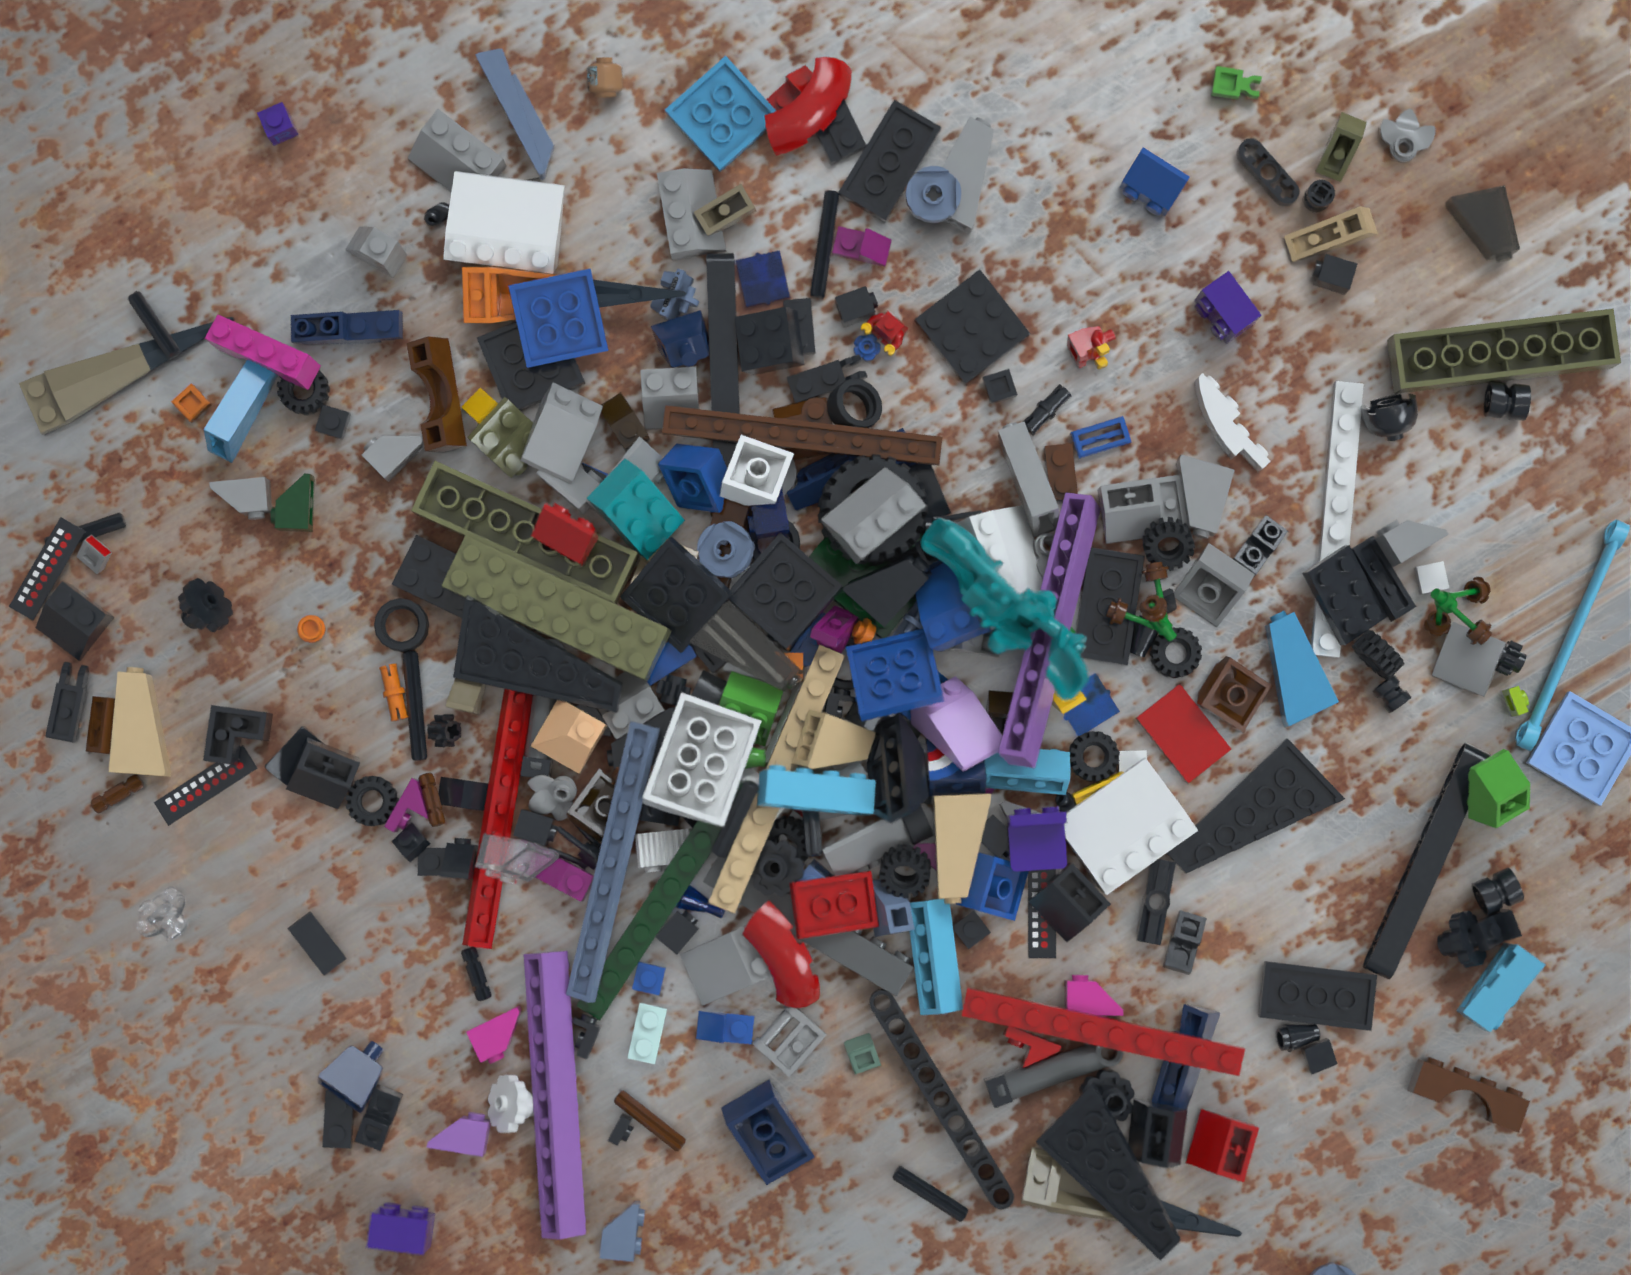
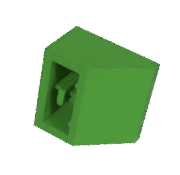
(753, 700)
(1497, 790)

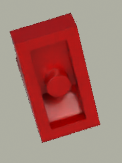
(794, 85)
(1037, 1048)

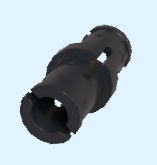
(1046, 409)

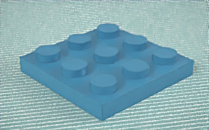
(721, 113)

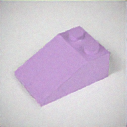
(958, 726)

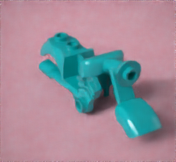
(1005, 609)

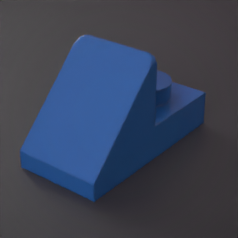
(725, 1027)

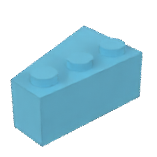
(1500, 986)

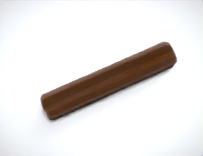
(649, 1120)

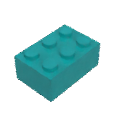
(635, 509)

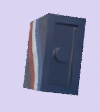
(949, 779)

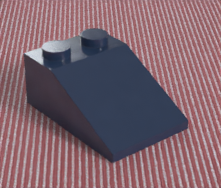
(767, 1132)

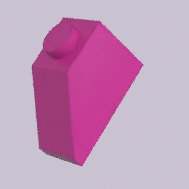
(1089, 997)
(494, 1035)

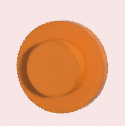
(311, 628)
(863, 631)

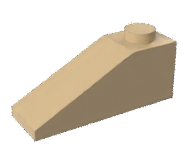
(1331, 234)

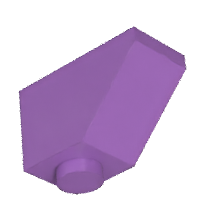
(464, 1136)

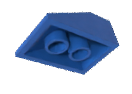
(943, 612)

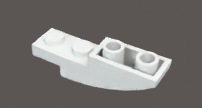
(1219, 417)

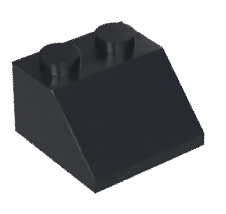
(72, 620)

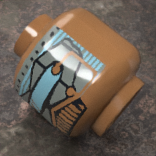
(604, 78)

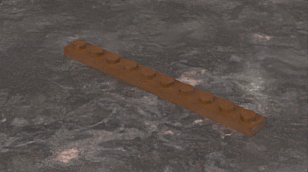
(802, 435)

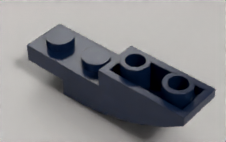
(346, 327)

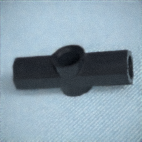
(1151, 920)

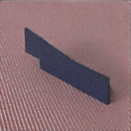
(815, 476)
(1178, 1080)

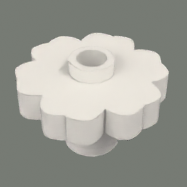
(509, 1104)

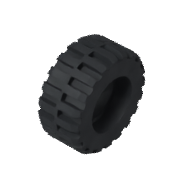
(854, 475)

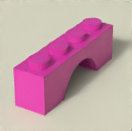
(273, 355)

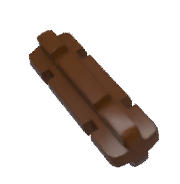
(117, 793)
(431, 799)

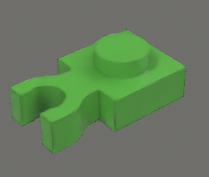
(1230, 83)

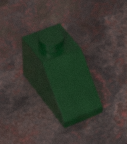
(295, 506)

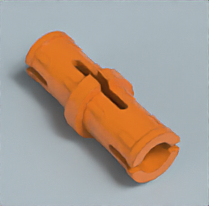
(393, 692)

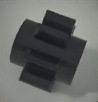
(1511, 659)
(672, 689)
(444, 730)

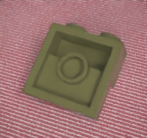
(504, 437)

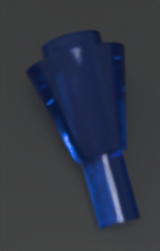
(696, 901)

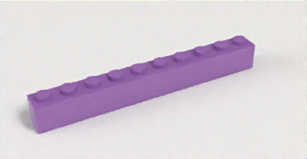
(1064, 578)
(554, 1095)

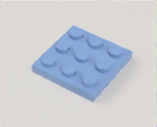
(1583, 748)

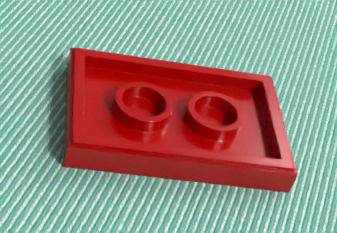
(1183, 733)
(833, 904)

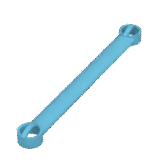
(1531, 729)

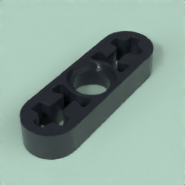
(1287, 181)

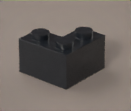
(228, 727)

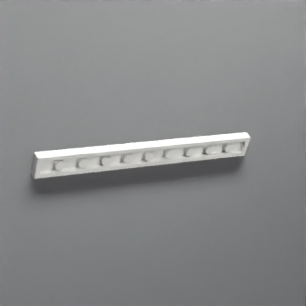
(1338, 495)

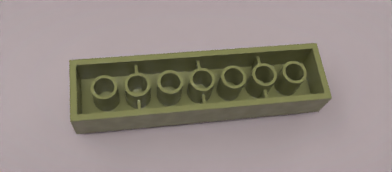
(1503, 351)
(507, 525)
(557, 608)

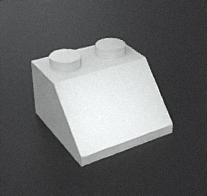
(755, 473)

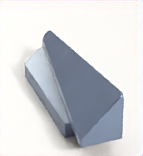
(517, 108)

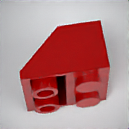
(564, 534)
(1222, 1145)

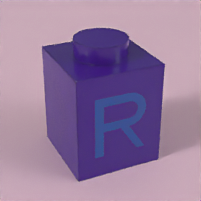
(277, 123)

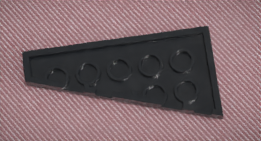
(512, 657)
(1265, 801)
(1100, 1160)

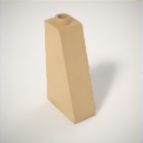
(137, 728)
(958, 835)

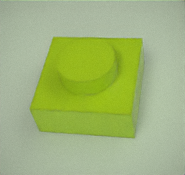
(1516, 700)

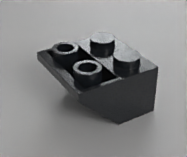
(323, 773)
(1069, 902)
(1157, 1133)

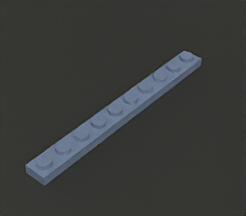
(612, 861)

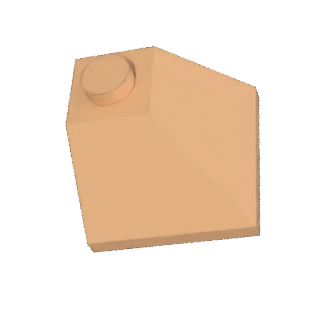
(569, 735)

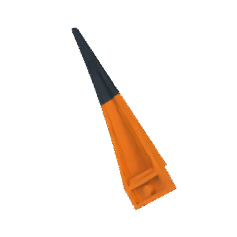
(489, 298)

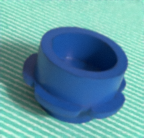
(866, 354)

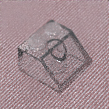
(513, 859)

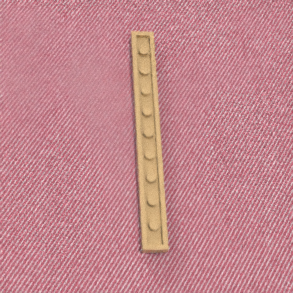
(760, 819)

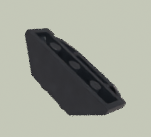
(898, 768)

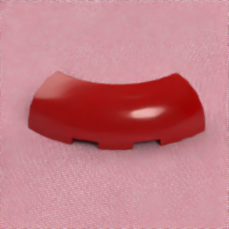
(812, 108)
(784, 957)

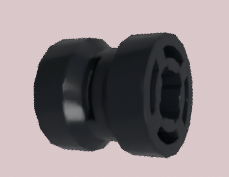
(1316, 200)
(1392, 694)

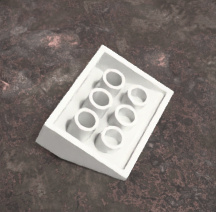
(504, 222)
(1008, 538)
(701, 761)
(1126, 826)

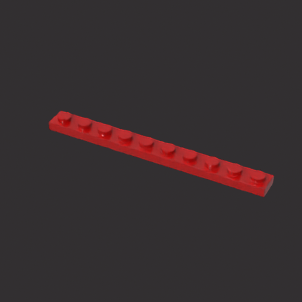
(498, 813)
(1103, 1031)

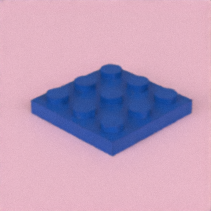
(558, 317)
(894, 674)

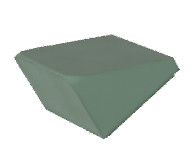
(862, 1053)

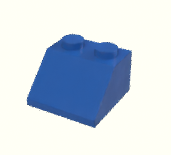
(1153, 182)
(695, 476)
(995, 887)

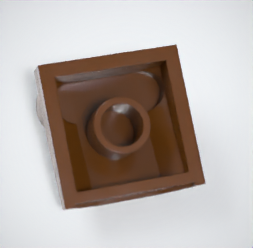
(812, 411)
(1233, 693)

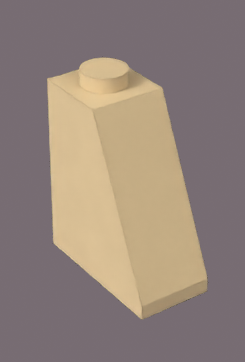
(831, 741)

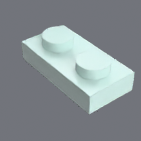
(647, 1033)

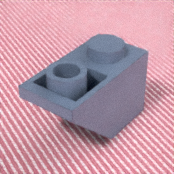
(892, 912)
(620, 1235)

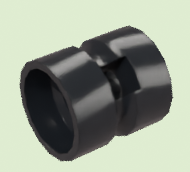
(1507, 401)
(1501, 890)

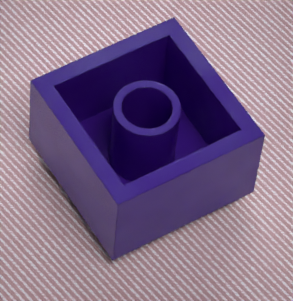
(1226, 308)
(401, 1229)

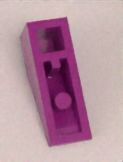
(567, 878)

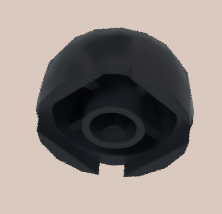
(1390, 416)

